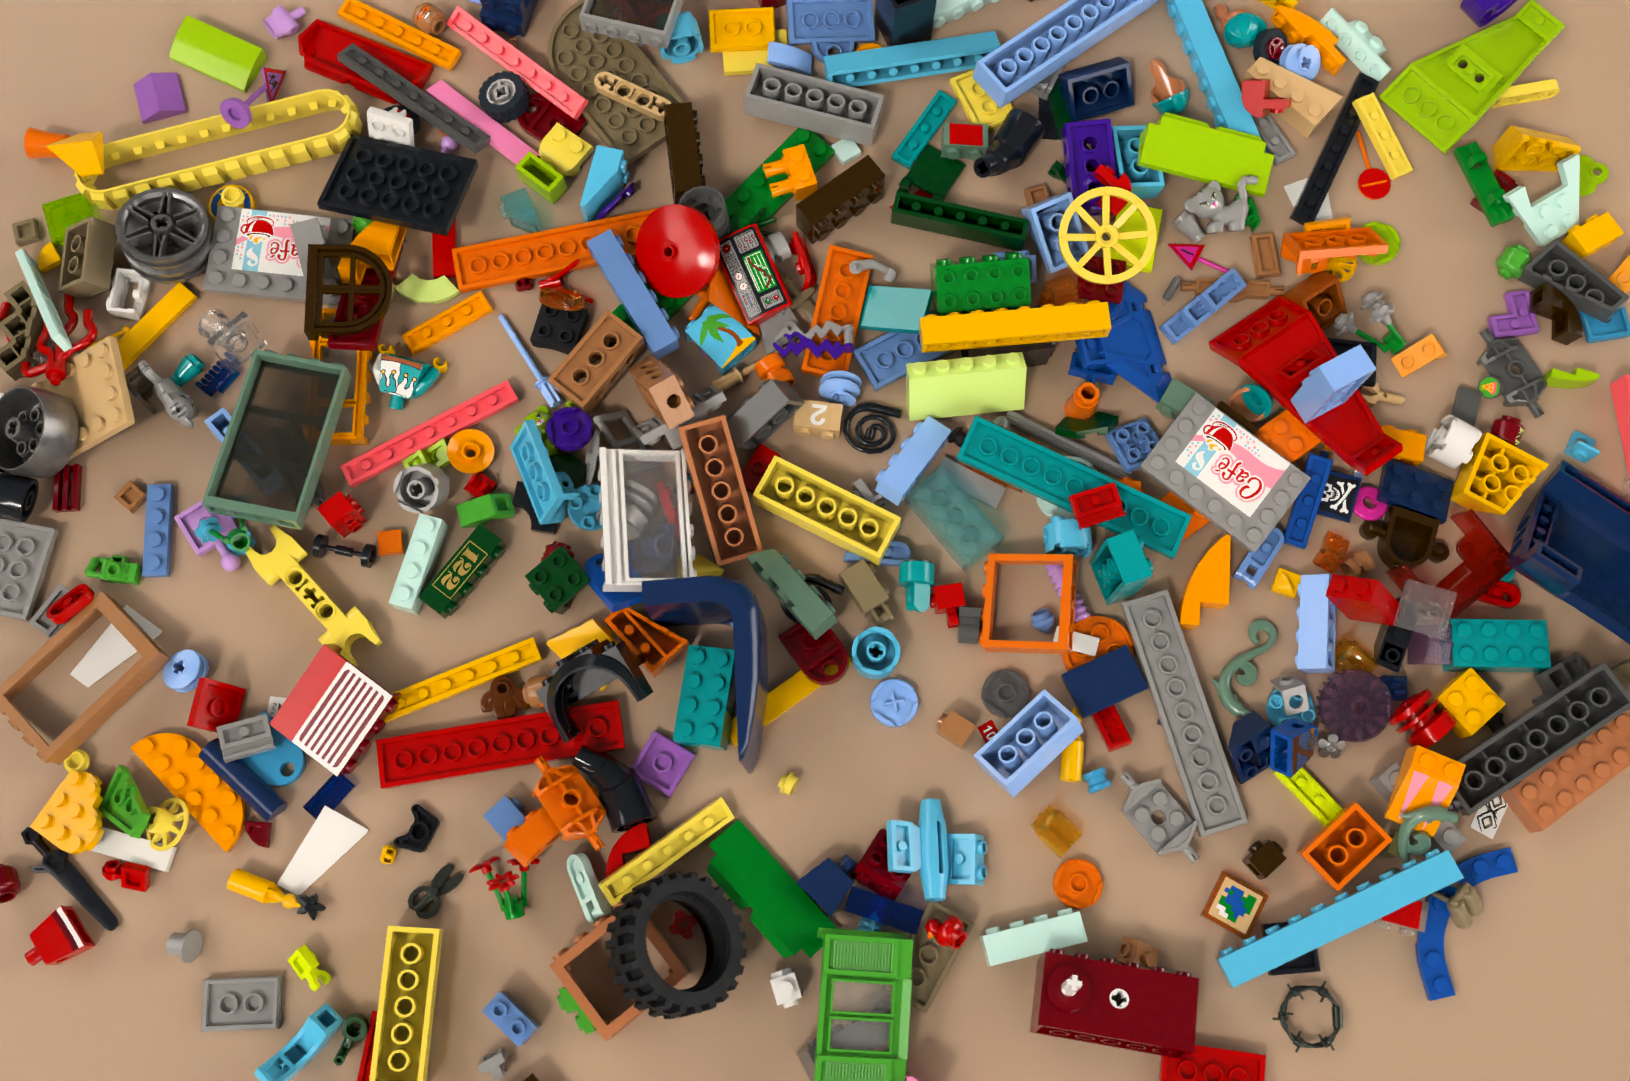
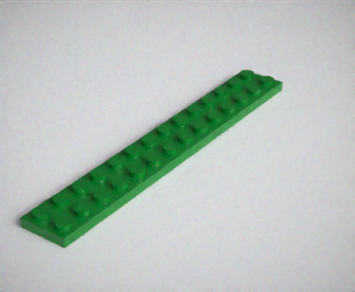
(747, 202)

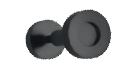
(321, 546)

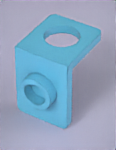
(1581, 451)

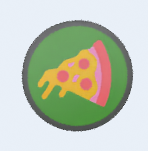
(1491, 386)

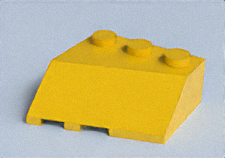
(1531, 150)
(1495, 476)

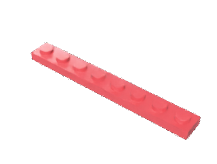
(517, 62)
(428, 433)

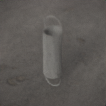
(1171, 289)

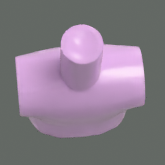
(282, 22)

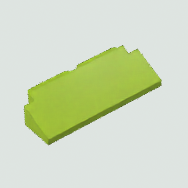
(1204, 153)

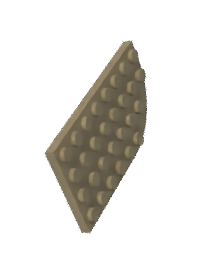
(576, 60)

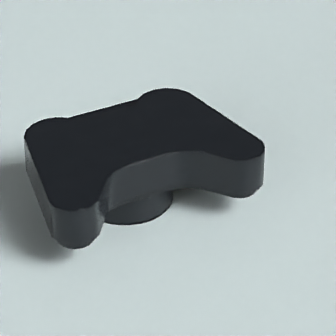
(420, 832)

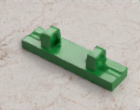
(1483, 184)

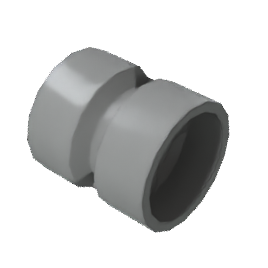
(778, 247)

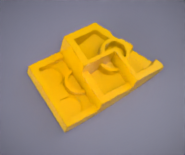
(578, 637)

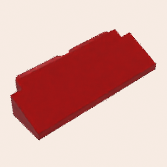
(323, 41)

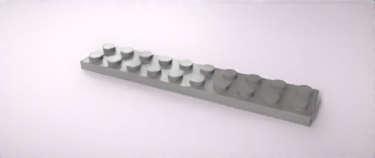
(1183, 713)

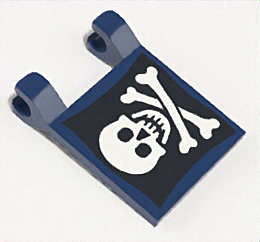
(1339, 494)

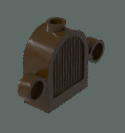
(1405, 538)

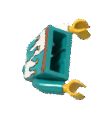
(404, 376)

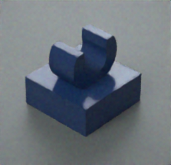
(1397, 686)

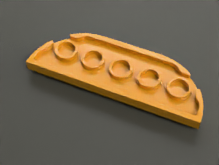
(187, 777)

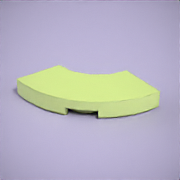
(427, 291)

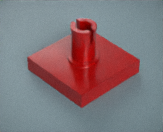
(215, 704)

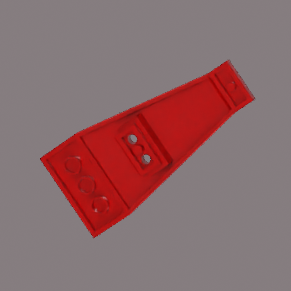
(1278, 351)

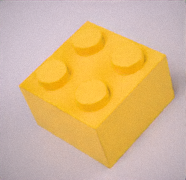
(1468, 701)

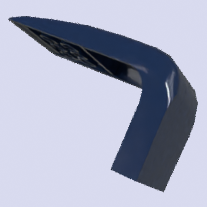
(729, 603)

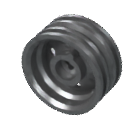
(163, 222)

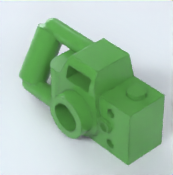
(115, 571)

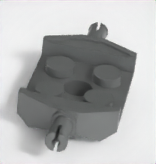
(1518, 389)

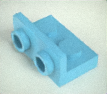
(966, 859)

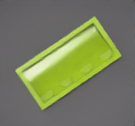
(217, 54)

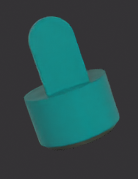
(917, 578)

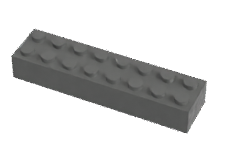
(1539, 736)

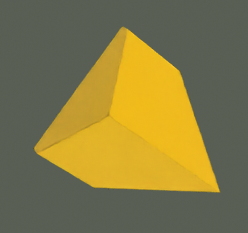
(82, 153)

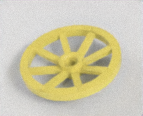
(1111, 231)

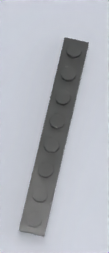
(414, 98)

